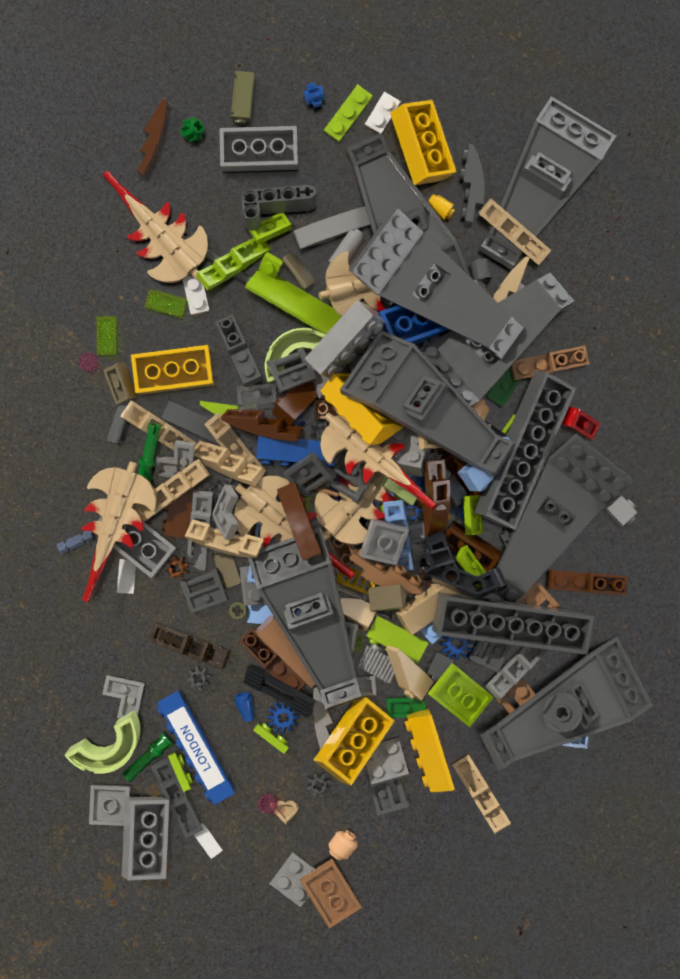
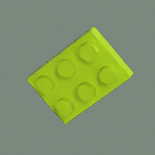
(460, 695)

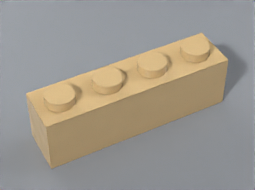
(421, 609)

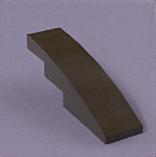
(189, 645)

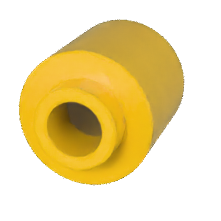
(441, 206)

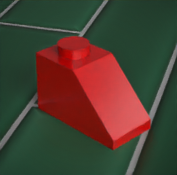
(580, 423)

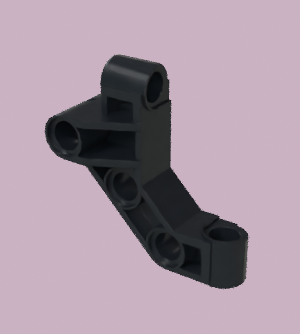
(442, 564)

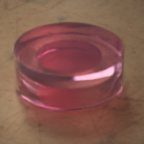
(88, 362)
(267, 803)

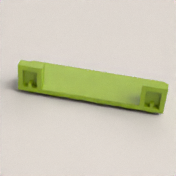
(289, 297)

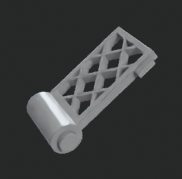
(354, 244)

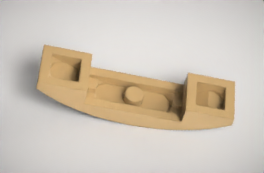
(228, 439)
(240, 546)

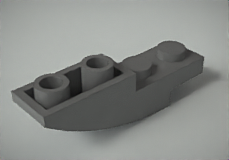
(473, 178)
(239, 351)

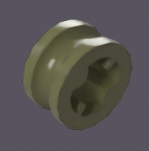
(233, 614)

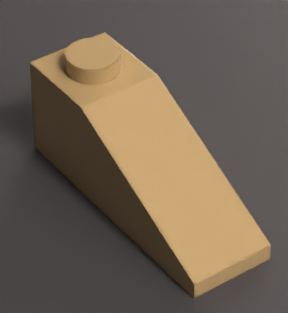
(357, 611)
(408, 674)

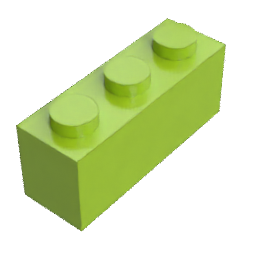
(389, 634)

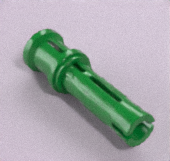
(147, 460)
(154, 751)

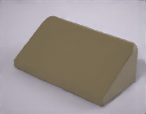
(299, 271)
(120, 383)
(227, 569)
(387, 597)

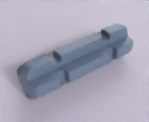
(75, 542)

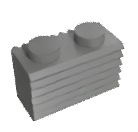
(376, 663)

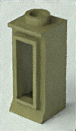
(242, 97)

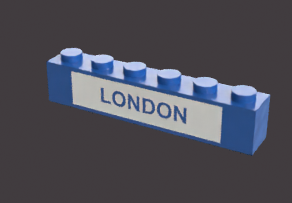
(196, 747)

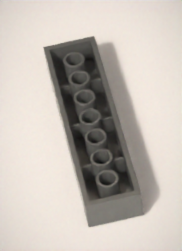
(533, 437)
(512, 623)

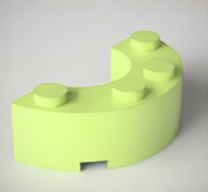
(289, 343)
(109, 758)

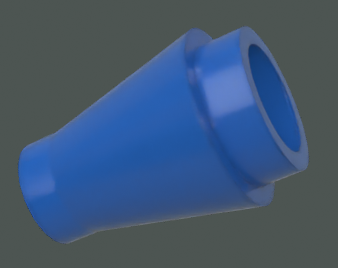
(244, 704)

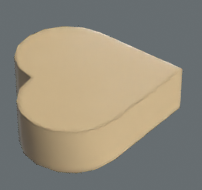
(286, 810)

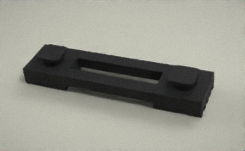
(301, 704)

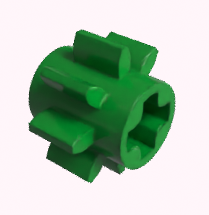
(192, 129)

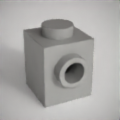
(622, 511)

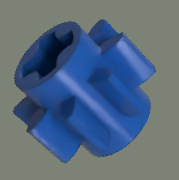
(314, 95)
(416, 511)

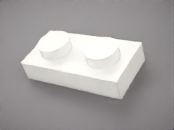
(381, 114)
(195, 295)

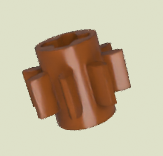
(182, 565)

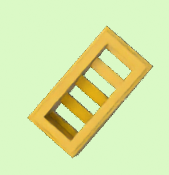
(353, 586)

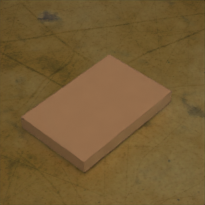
(330, 893)

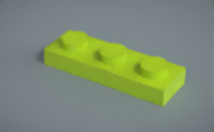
(348, 113)

